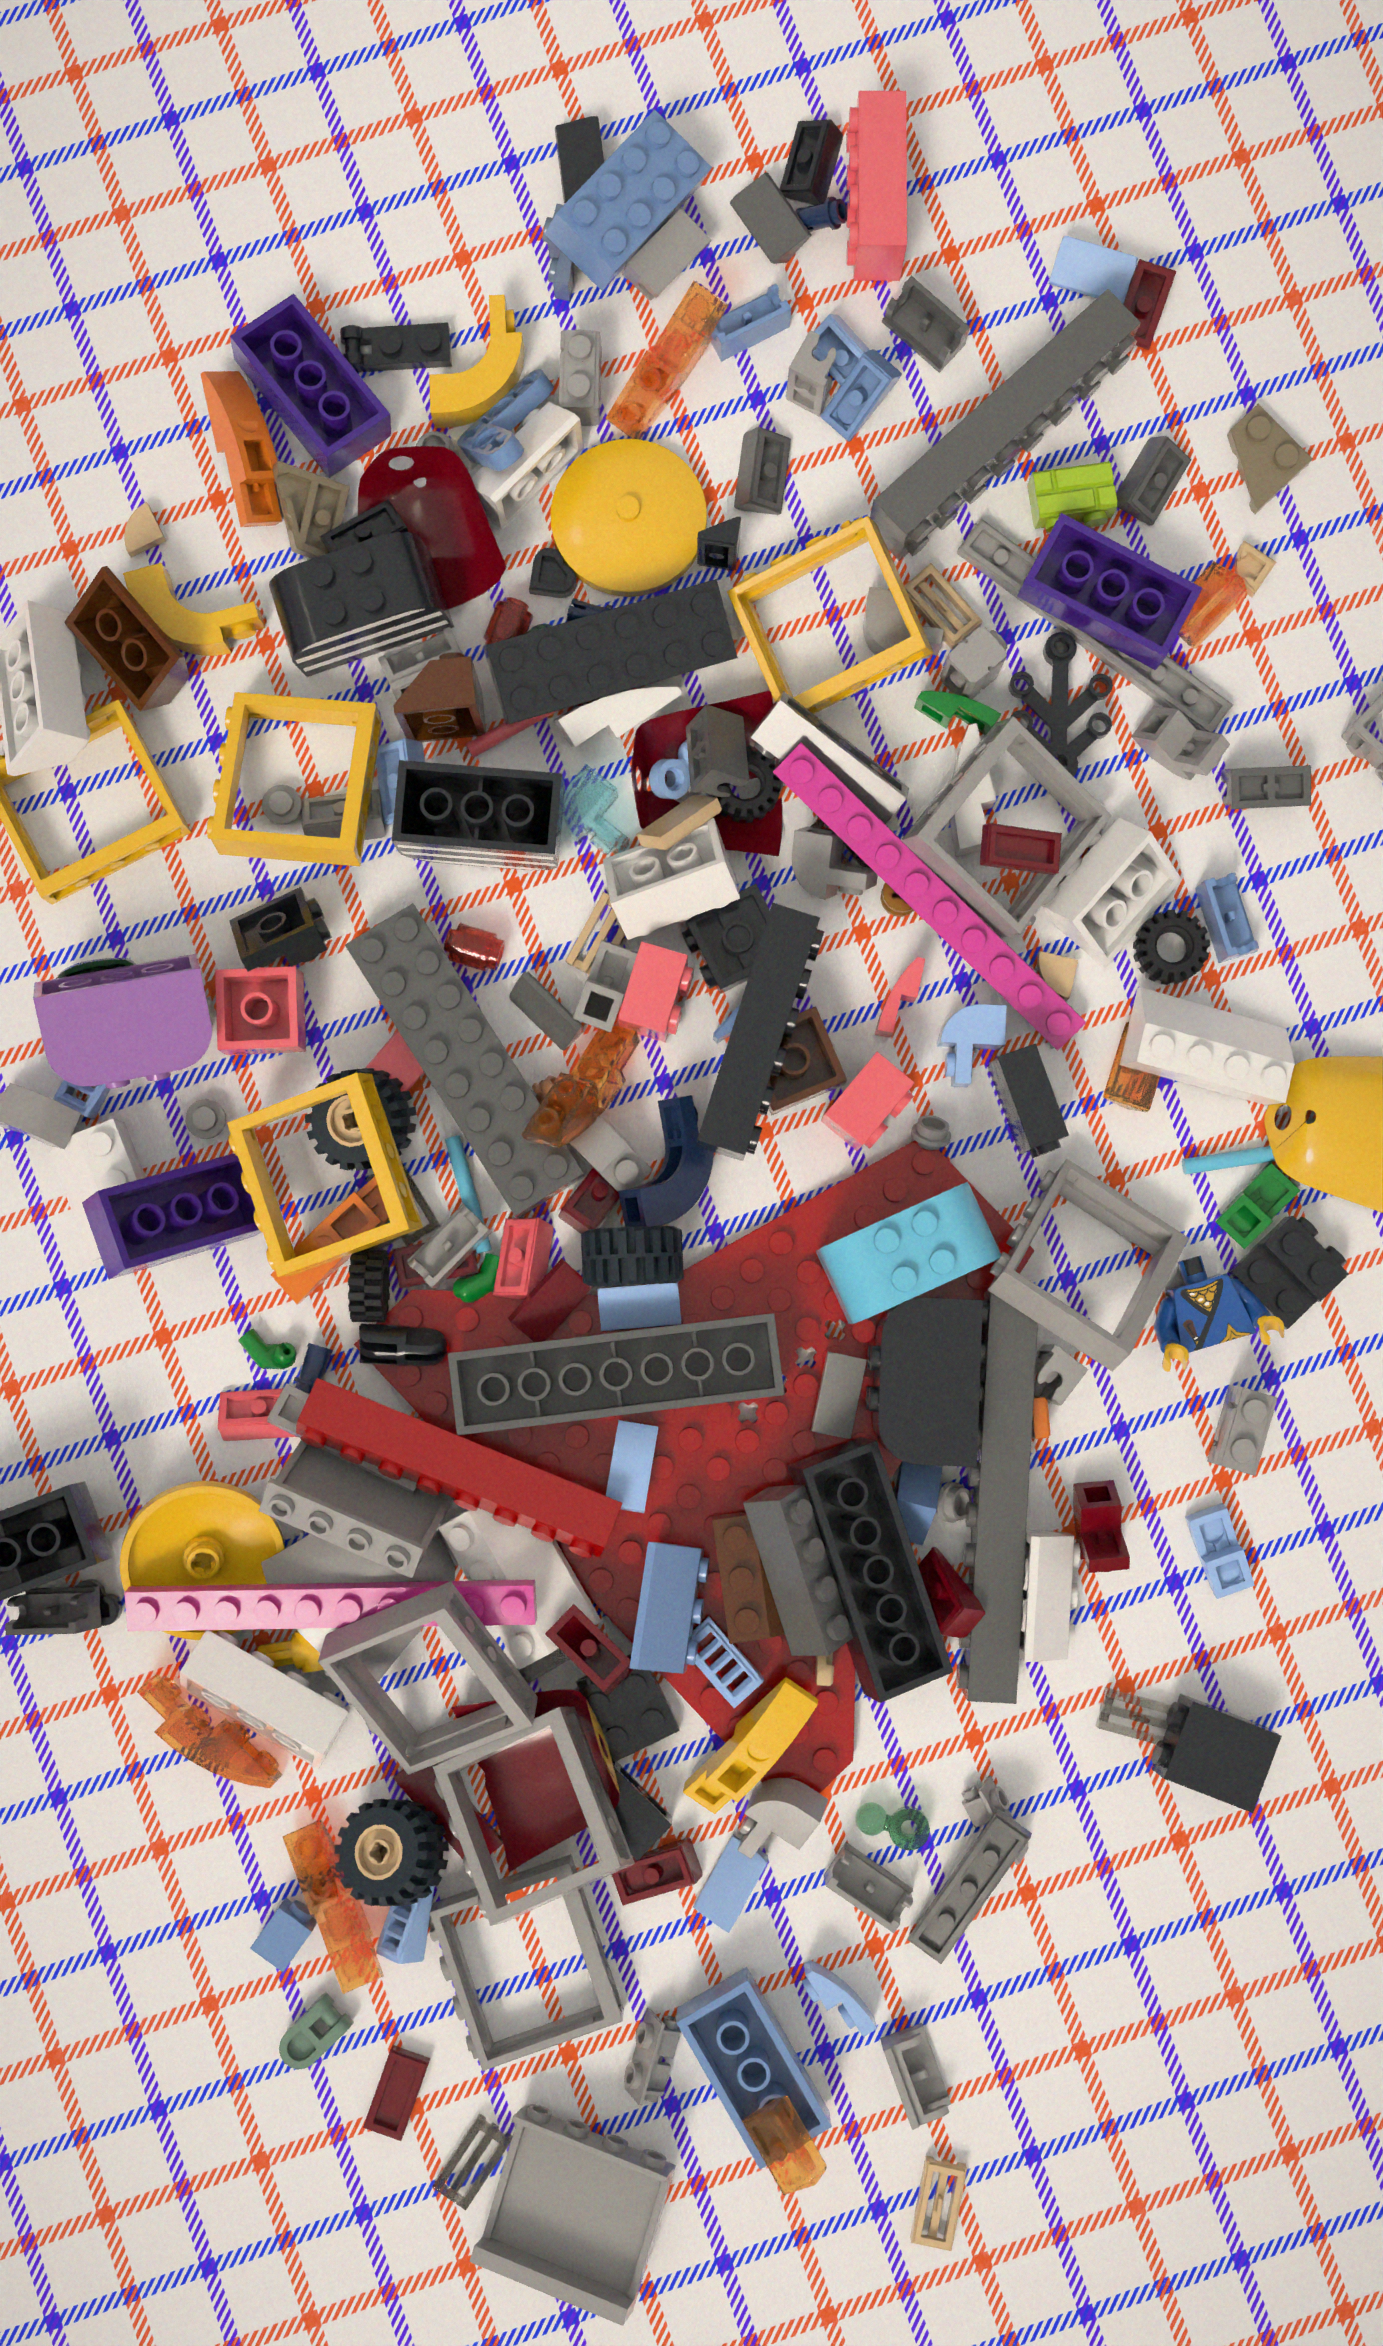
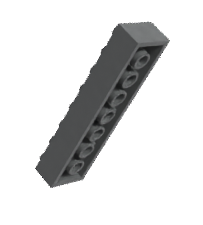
(1005, 425)
(462, 1058)
(615, 1374)

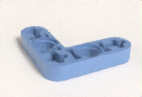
(490, 437)

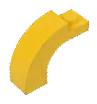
(467, 395)
(189, 630)

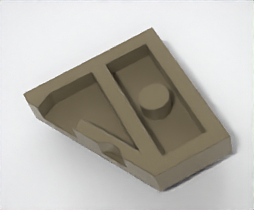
(1265, 456)
(309, 507)

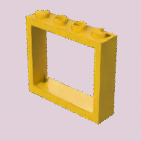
(790, 568)
(291, 847)
(116, 855)
(382, 1156)

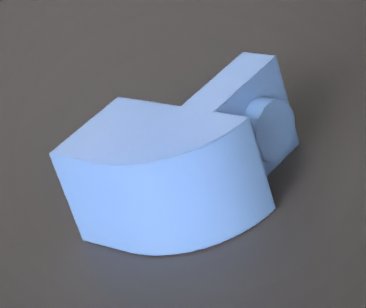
(969, 1029)

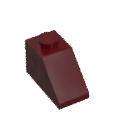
(590, 1649)

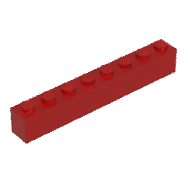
(457, 1468)

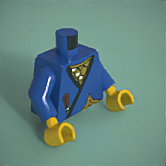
(1208, 1314)

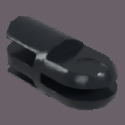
(401, 1345)

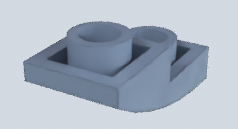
(561, 267)

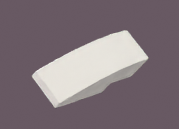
(614, 712)
(969, 818)

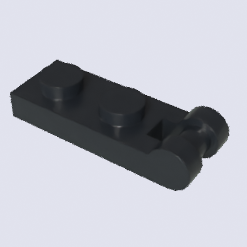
(398, 346)

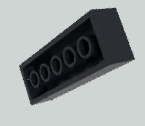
(610, 652)
(756, 1036)
(874, 1568)

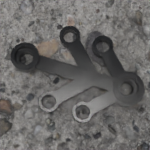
(1059, 715)

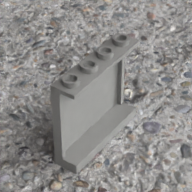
(355, 1509)
(575, 2213)

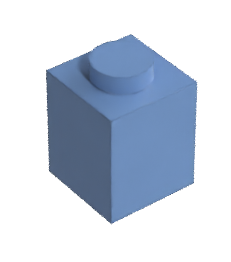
(284, 1934)

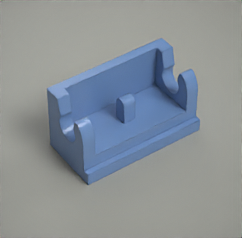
(751, 324)
(1226, 918)

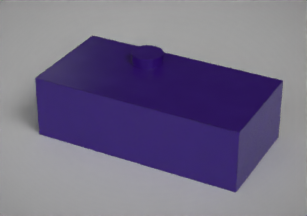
(311, 385)
(1109, 592)
(170, 1215)

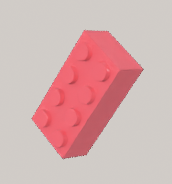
(877, 186)

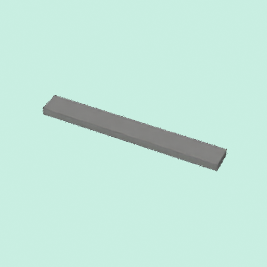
(1167, 685)

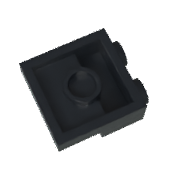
(281, 927)
(728, 939)
(1290, 1269)
(632, 1714)

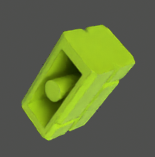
(1077, 491)

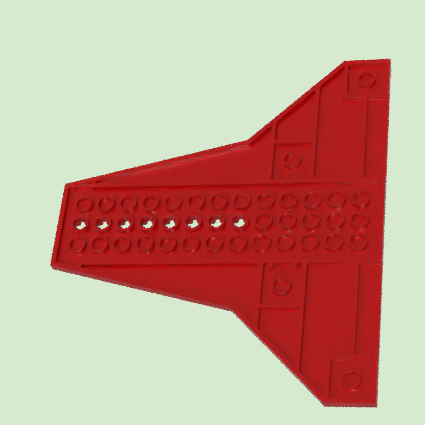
(703, 1453)

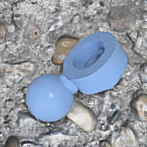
(677, 775)

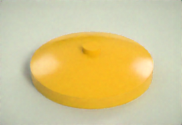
(628, 517)
(199, 1538)

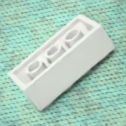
(40, 691)
(1208, 1048)
(512, 1553)
(262, 1697)

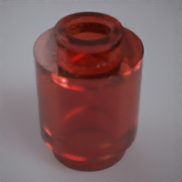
(508, 620)
(474, 947)

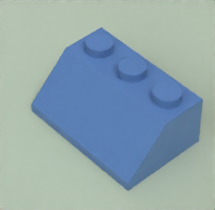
(669, 1608)

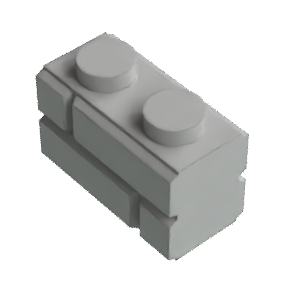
(581, 374)
(974, 663)
(1242, 1429)

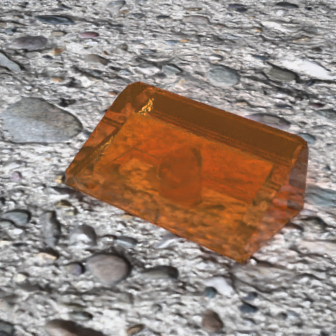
(1219, 596)
(1130, 1086)
(785, 2145)

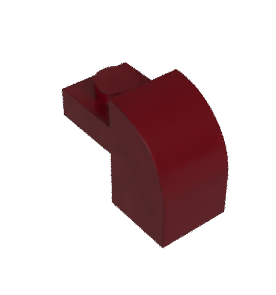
(1098, 1526)

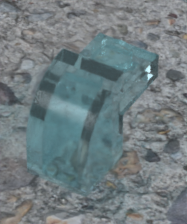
(583, 810)

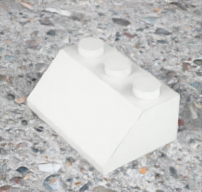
(550, 443)
(670, 885)
(1113, 891)
(92, 1162)
(1048, 1596)

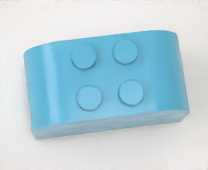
(908, 1253)

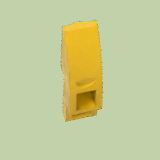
(753, 1749)

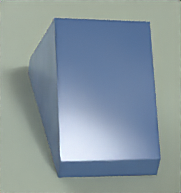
(917, 1498)

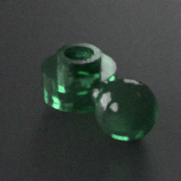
(873, 1819)

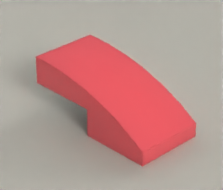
(905, 990)

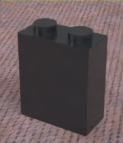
(1028, 1101)
(1215, 1752)

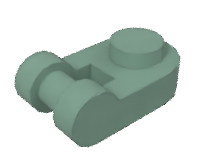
(304, 2043)

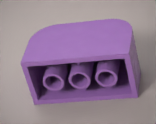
(124, 1022)

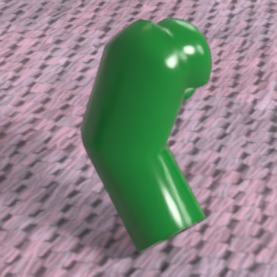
(478, 1285)
(268, 1355)

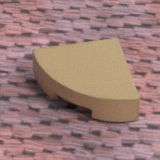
(142, 531)
(1252, 566)
(1057, 972)
(824, 1670)

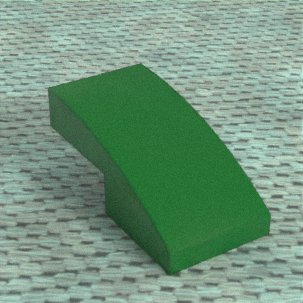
(945, 706)
(1257, 1205)

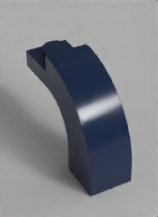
(681, 1175)

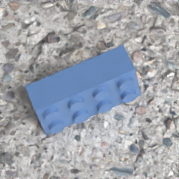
(628, 200)
(748, 2055)

